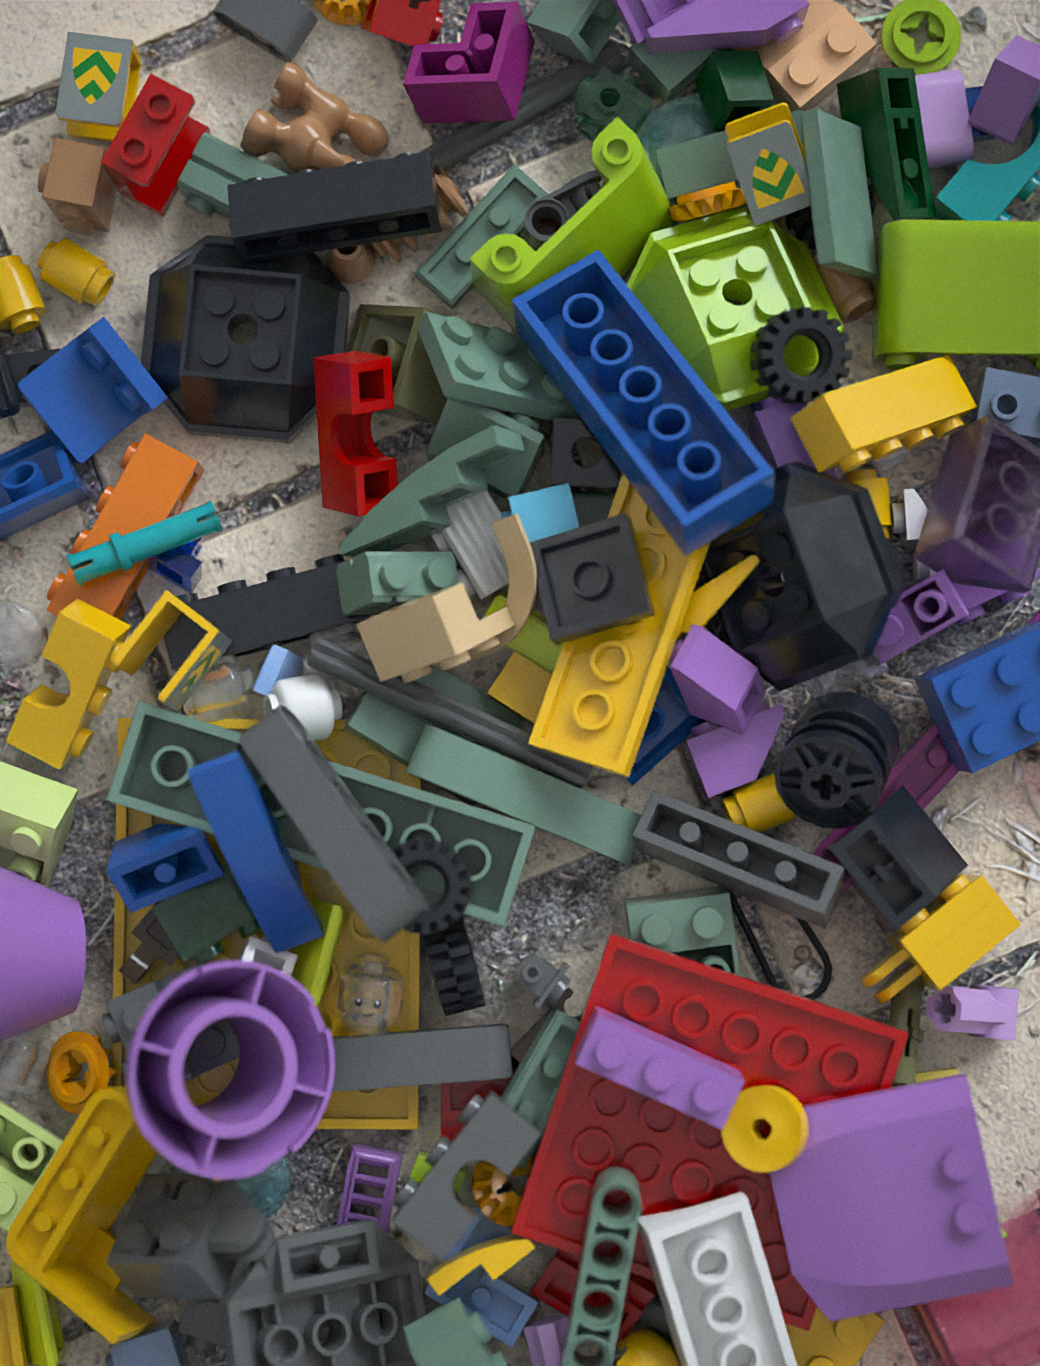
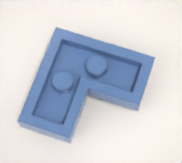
(499, 1302)

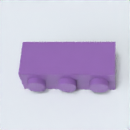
(658, 1067)

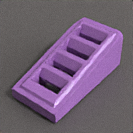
(376, 1157)

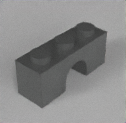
(432, 1208)

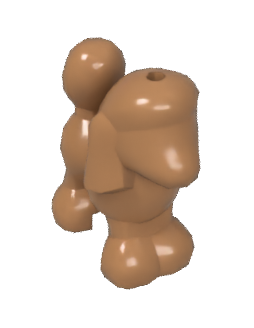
(306, 139)

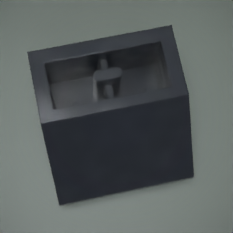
(896, 859)

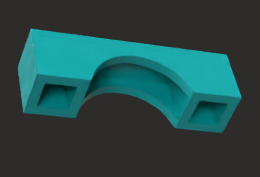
(987, 190)

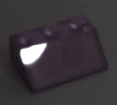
(985, 509)

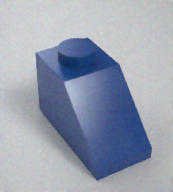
(161, 864)

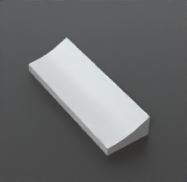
(716, 1285)

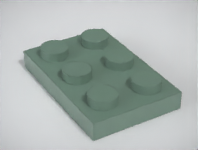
(490, 368)

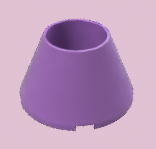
(38, 954)
(278, 1081)

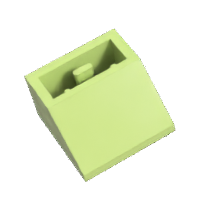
(33, 822)
(24, 1157)

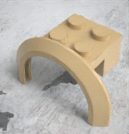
(443, 624)

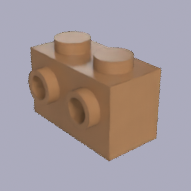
(78, 187)

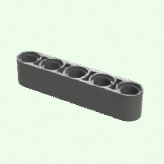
(333, 823)
(422, 1057)

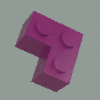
(480, 74)

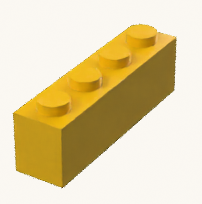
(884, 414)

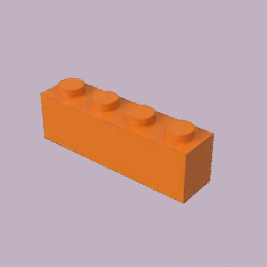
(150, 489)

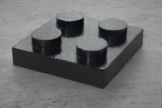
(591, 579)

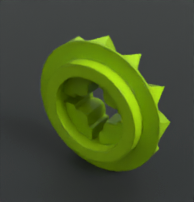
(941, 26)

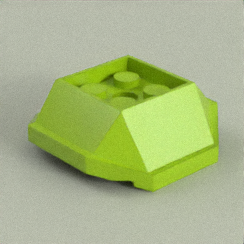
(723, 257)

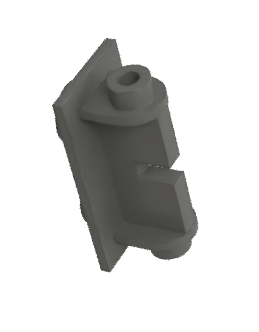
(543, 979)

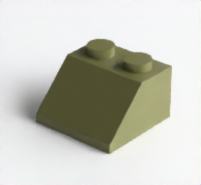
(395, 334)

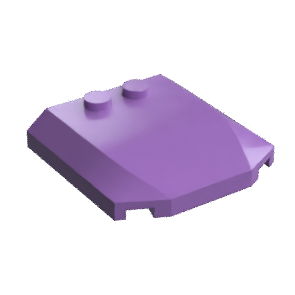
(892, 1201)

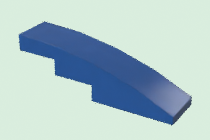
(255, 851)

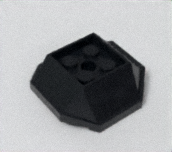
(230, 387)
(834, 575)

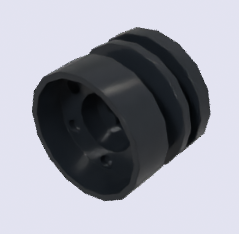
(837, 760)

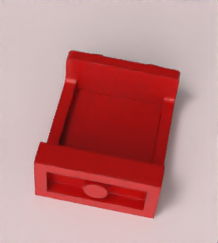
(154, 145)

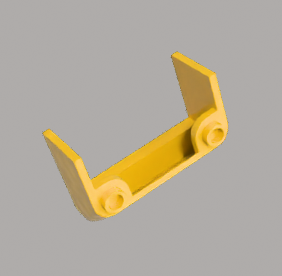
(67, 1218)

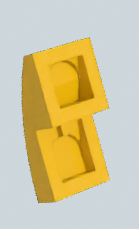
(494, 1255)

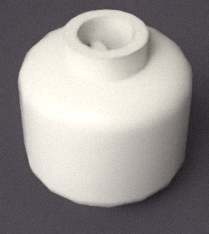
(309, 701)

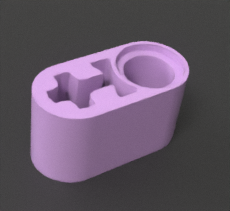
(945, 118)

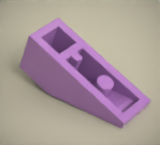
(726, 25)

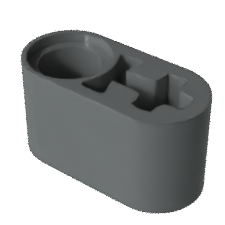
(270, 24)

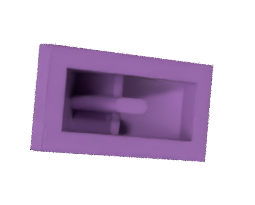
(1009, 91)

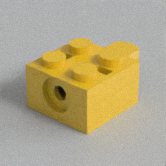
(944, 937)

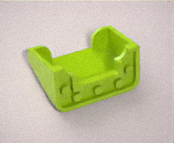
(613, 221)
(956, 290)

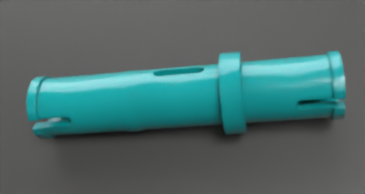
(144, 543)

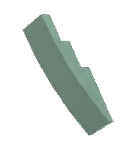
(421, 500)

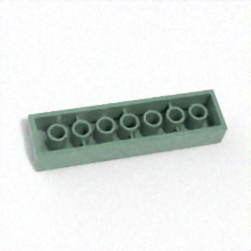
(167, 744)

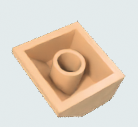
(817, 57)

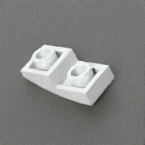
(908, 521)

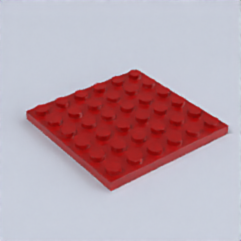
(676, 1157)

